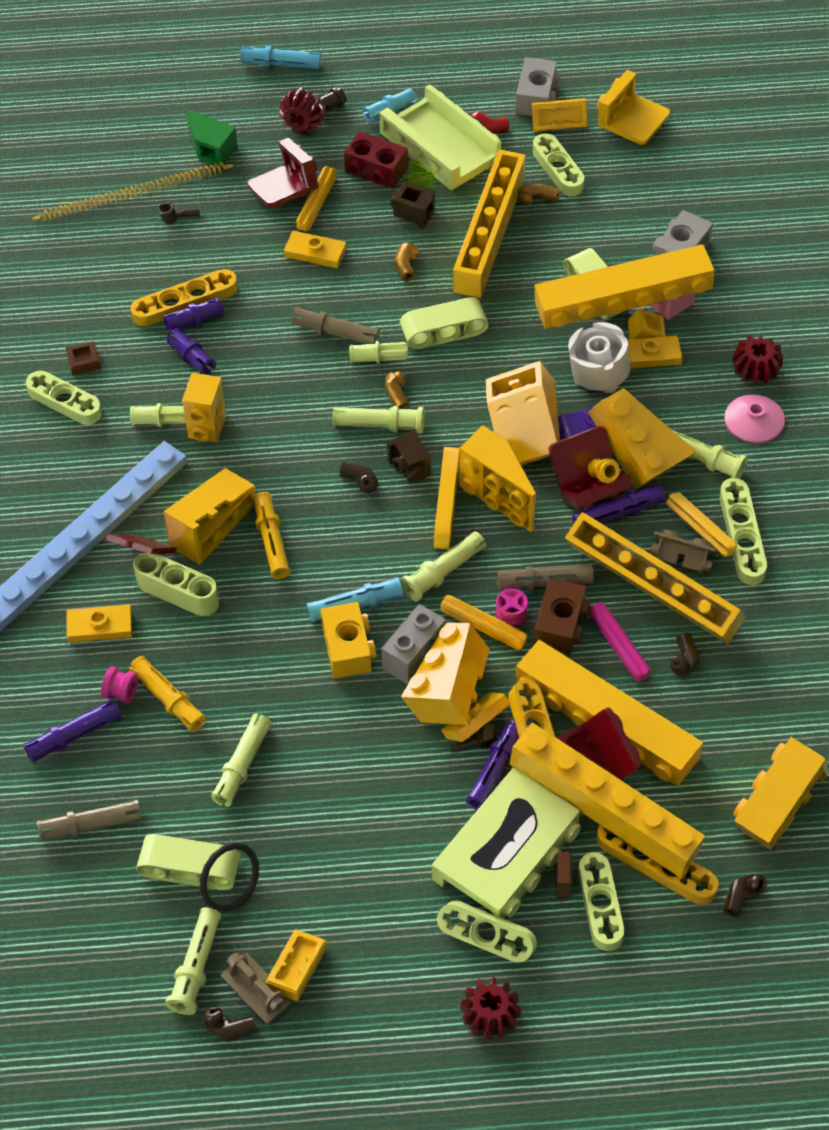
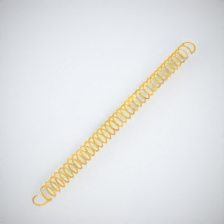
(194, 173)

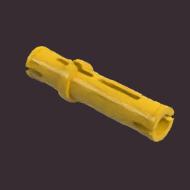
(265, 511)
(175, 702)

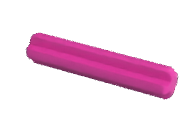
(619, 642)

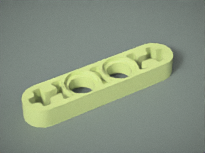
(745, 530)

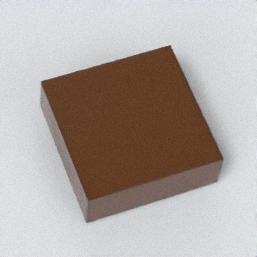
(83, 358)
(564, 875)

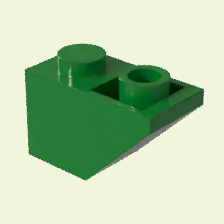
(211, 139)

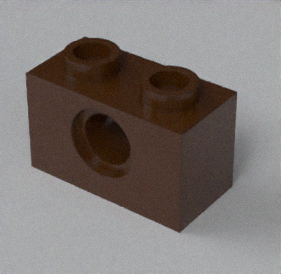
(566, 600)

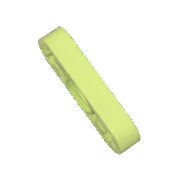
(558, 154)
(68, 408)
(466, 913)
(594, 914)

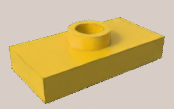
(559, 114)
(315, 249)
(654, 352)
(99, 623)
(481, 713)
(296, 964)

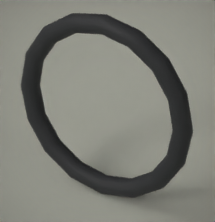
(206, 869)

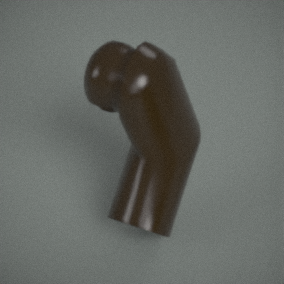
(362, 474)
(688, 658)
(742, 890)
(225, 1028)

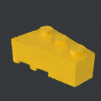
(639, 438)
(208, 514)
(448, 676)
(780, 792)

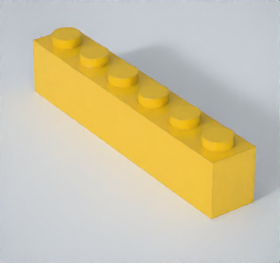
(489, 224)
(624, 286)
(655, 578)
(581, 695)
(606, 799)

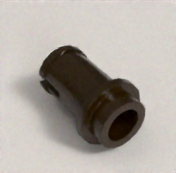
(333, 99)

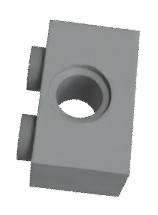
(536, 84)
(684, 233)
(411, 643)

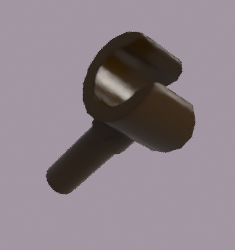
(170, 214)
(484, 739)

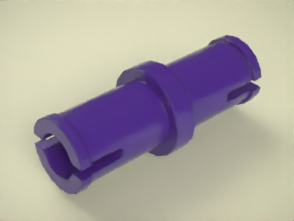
(193, 314)
(191, 351)

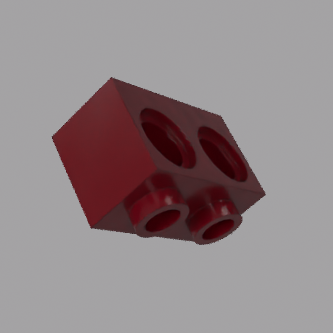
(376, 159)

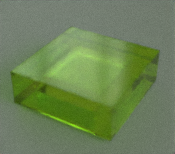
(418, 175)

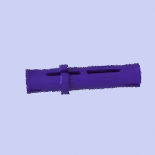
(628, 504)
(61, 736)
(494, 767)

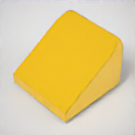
(646, 325)

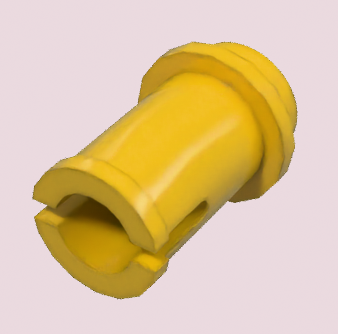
(605, 470)

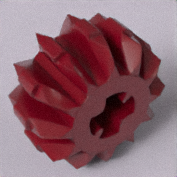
(301, 111)
(757, 359)
(482, 1017)

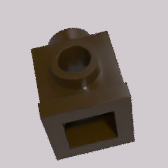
(413, 203)
(409, 457)

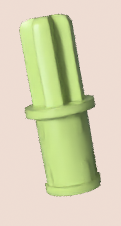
(378, 352)
(157, 415)

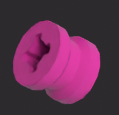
(512, 600)
(119, 685)

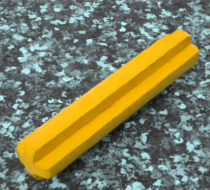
(316, 199)
(701, 524)
(484, 622)

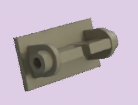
(695, 553)
(248, 981)

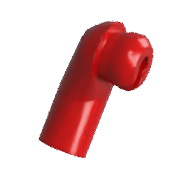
(491, 125)

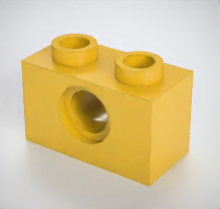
(204, 407)
(343, 623)

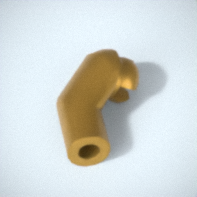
(401, 261)

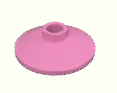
(753, 427)

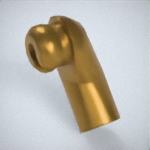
(540, 191)
(393, 385)

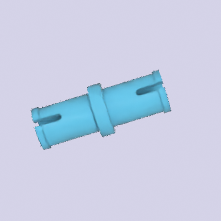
(395, 103)

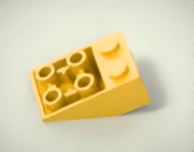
(525, 410)
(496, 477)

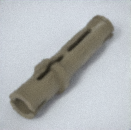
(325, 324)
(507, 580)
(88, 820)

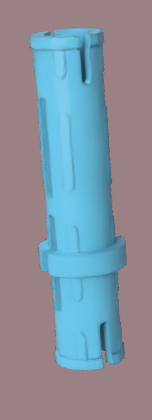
(288, 58)
(365, 596)

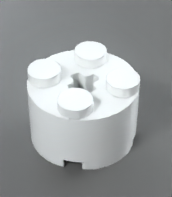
(599, 357)

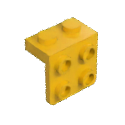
(629, 113)

